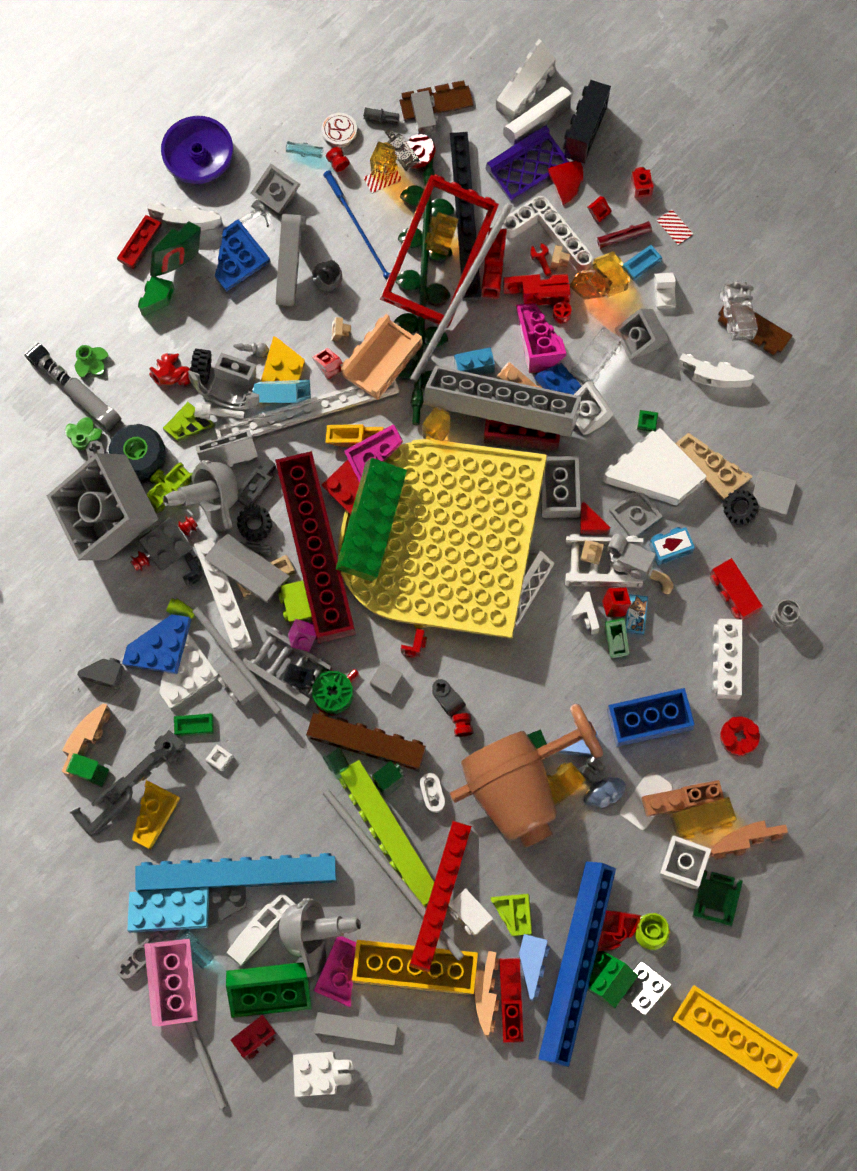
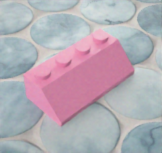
(170, 982)

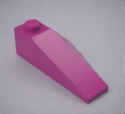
(540, 342)

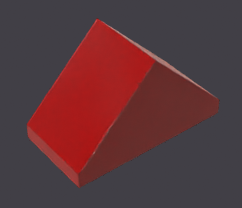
(592, 523)

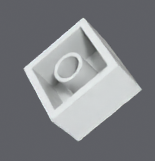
(684, 862)

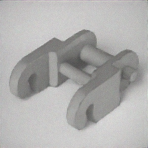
(742, 287)

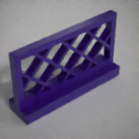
(515, 153)

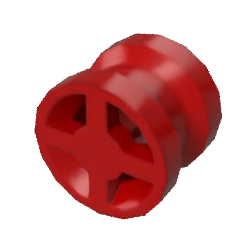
(562, 307)

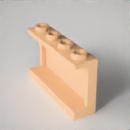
(381, 357)

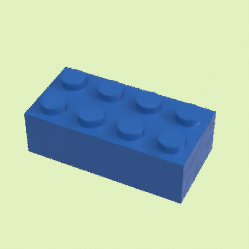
(650, 717)

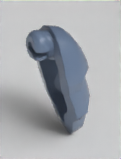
(605, 792)

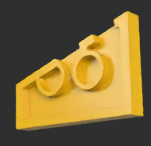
(154, 813)

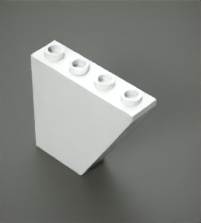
(656, 470)

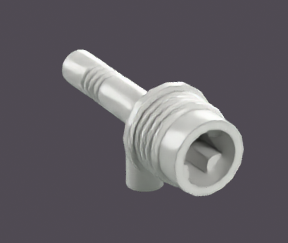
(204, 411)

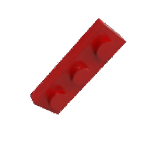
(139, 241)

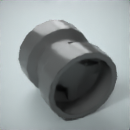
(591, 769)

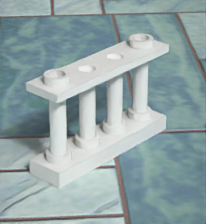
(594, 578)

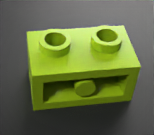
(296, 602)

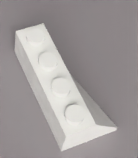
(526, 81)

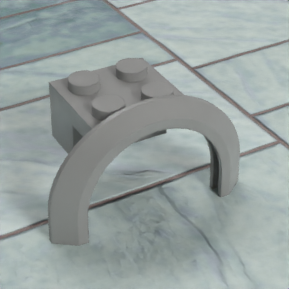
(230, 384)

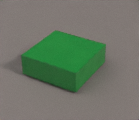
(647, 420)

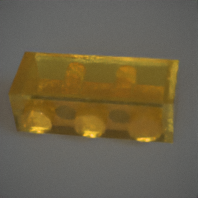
(704, 819)

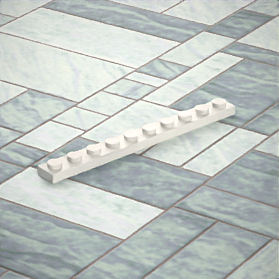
(302, 411)

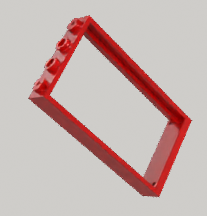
(454, 189)

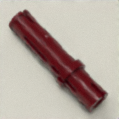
(625, 234)

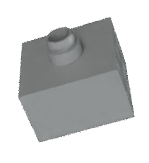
(102, 507)

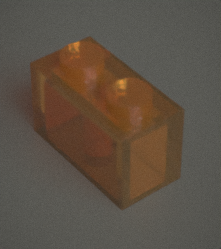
(591, 284)

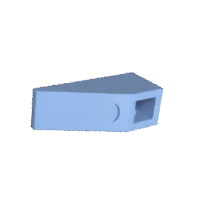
(531, 958)

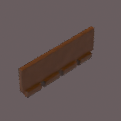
(444, 99)
(767, 332)

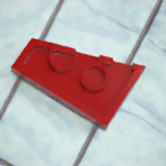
(343, 486)

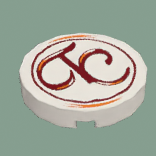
(339, 129)

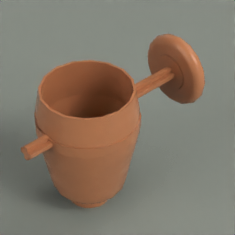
(513, 782)

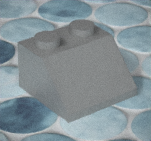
(641, 333)

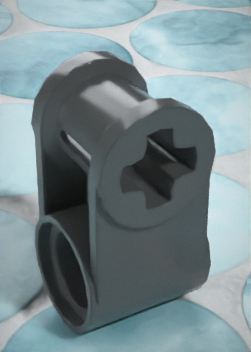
(449, 700)

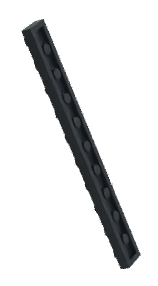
(464, 210)

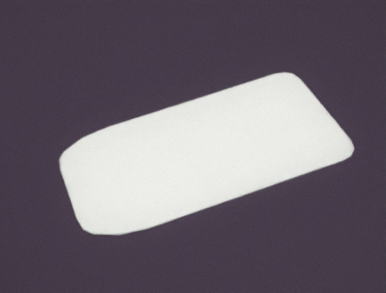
(633, 808)

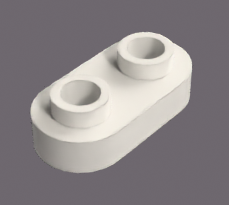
(432, 793)

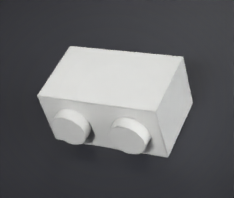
(470, 913)

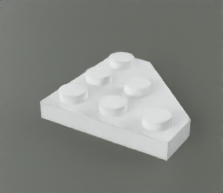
(192, 676)

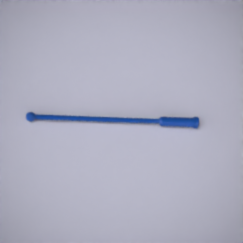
(328, 175)

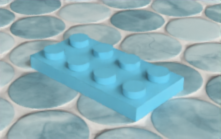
(168, 910)

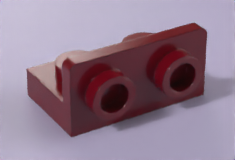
(254, 1037)

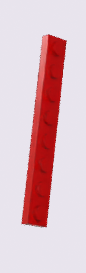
(440, 896)

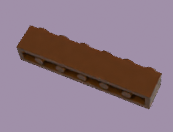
(366, 741)

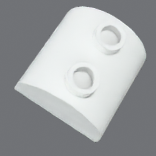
(593, 409)

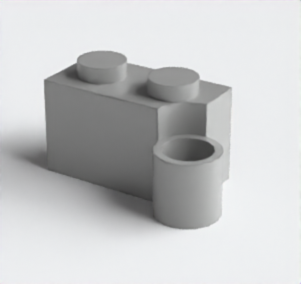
(630, 558)

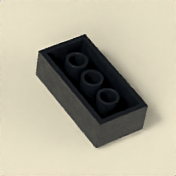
(586, 121)

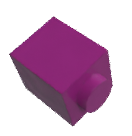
(302, 635)

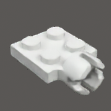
(320, 1074)

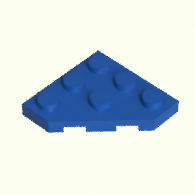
(238, 256)
(160, 646)

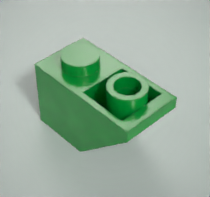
(156, 296)

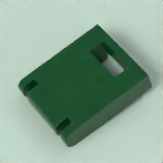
(718, 895)

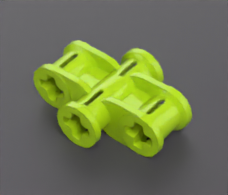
(175, 479)

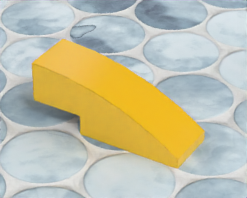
(349, 434)

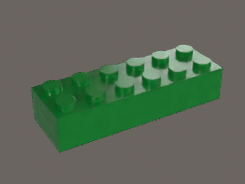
(371, 519)

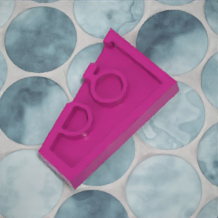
(376, 446)
(336, 976)

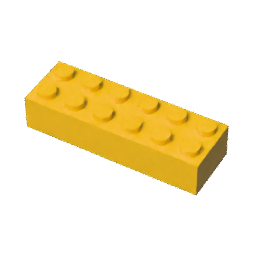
(389, 966)

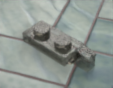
(404, 152)

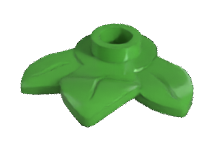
(90, 363)
(84, 432)

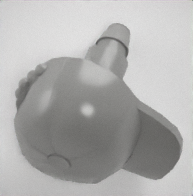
(209, 482)
(304, 931)

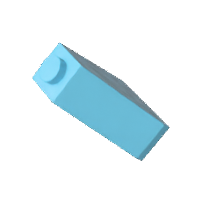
(283, 391)

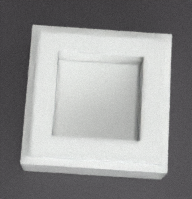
(219, 758)

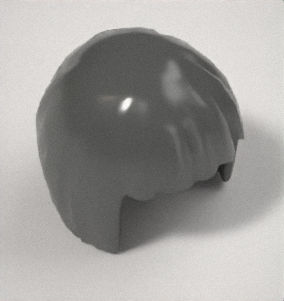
(327, 275)

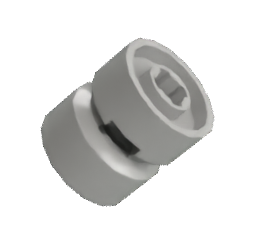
(786, 613)

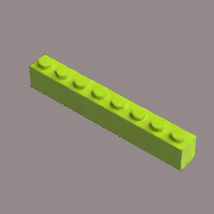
(387, 830)

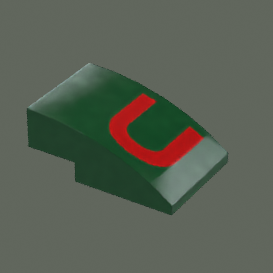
(175, 249)

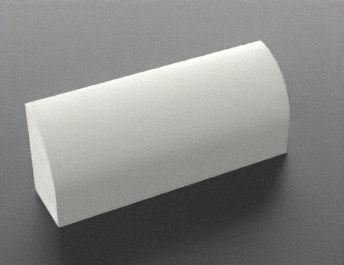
(538, 116)

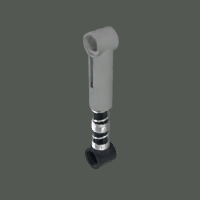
(103, 414)

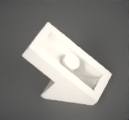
(665, 290)
(586, 609)

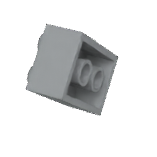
(561, 488)

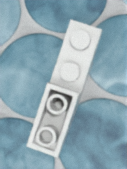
(176, 218)
(722, 376)
(259, 930)

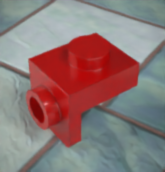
(419, 643)

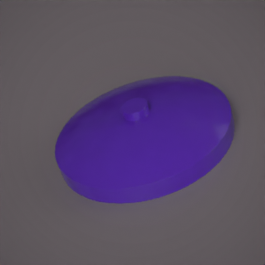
(197, 149)

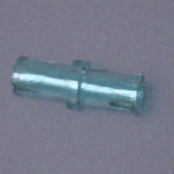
(304, 149)

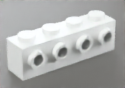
(728, 659)

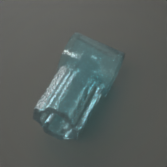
(199, 953)

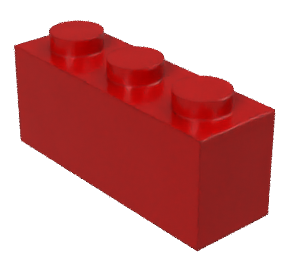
(735, 590)

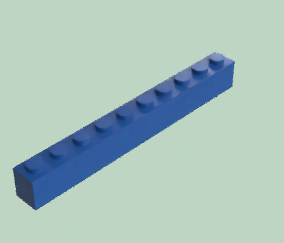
(577, 964)

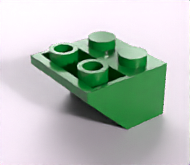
(610, 978)

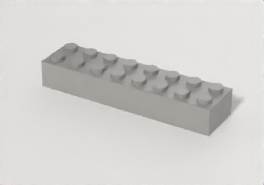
(502, 401)

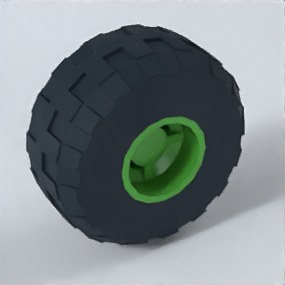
(143, 448)

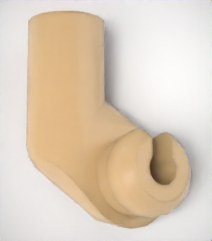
(664, 579)

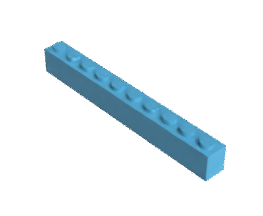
(237, 873)

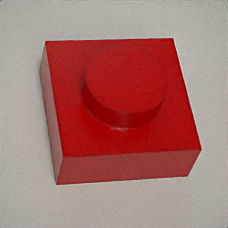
(599, 209)

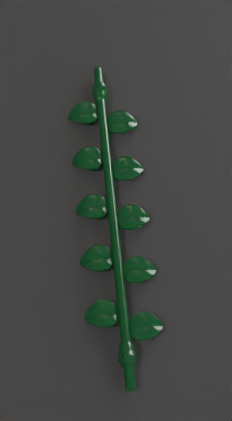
(412, 280)

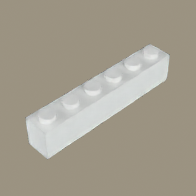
(225, 600)

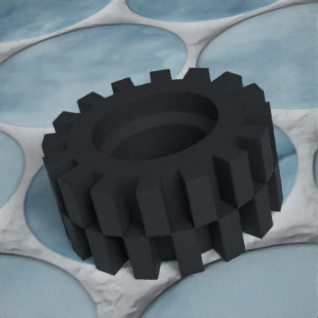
(201, 364)
(254, 512)
(740, 518)

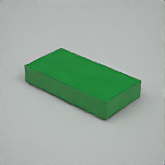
(193, 724)

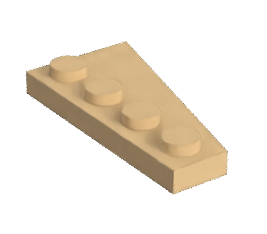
(720, 473)

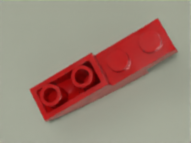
(511, 1000)

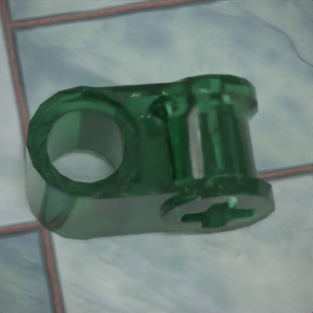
(336, 761)

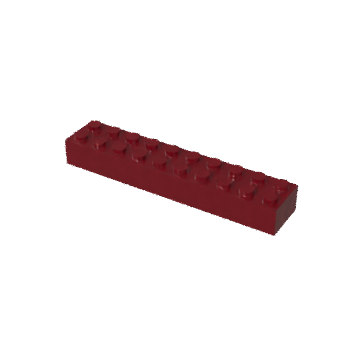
(315, 547)

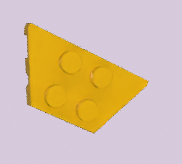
(282, 363)

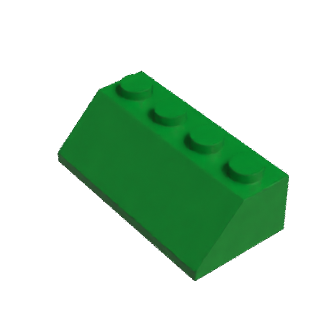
(268, 990)

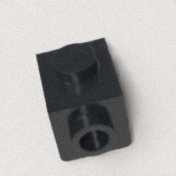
(194, 564)
(299, 676)

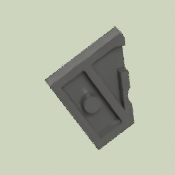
(225, 902)

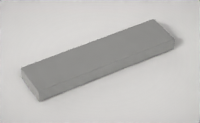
(355, 1029)

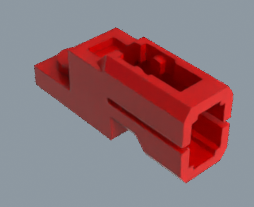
(494, 266)
(537, 290)

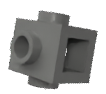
(170, 740)

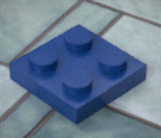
(558, 379)

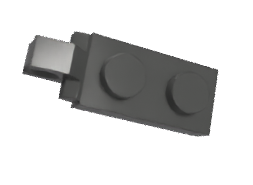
(256, 484)

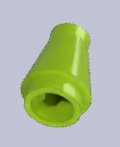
(177, 607)

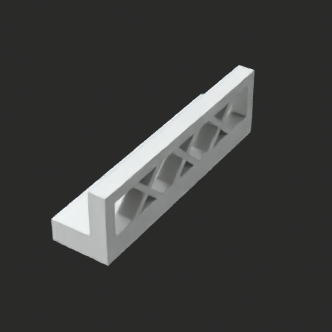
(533, 569)

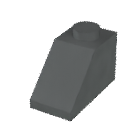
(103, 673)

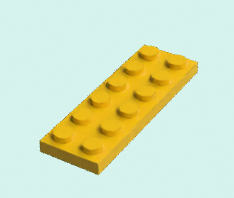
(735, 1037)

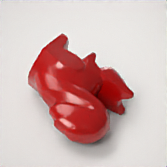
(166, 372)

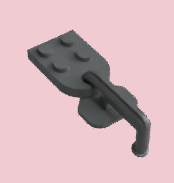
(124, 790)

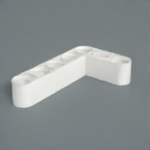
(559, 226)

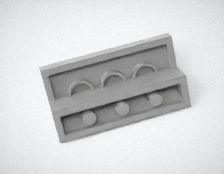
(246, 568)

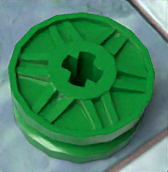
(330, 681)

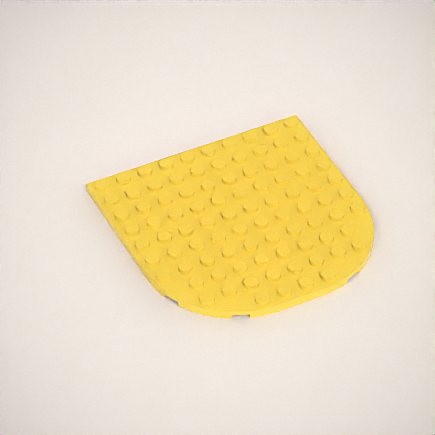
(456, 538)

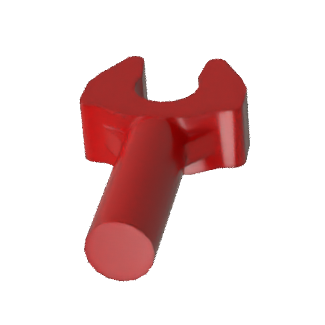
(541, 257)

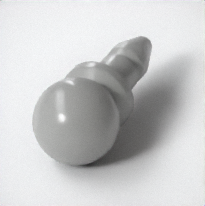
(259, 349)

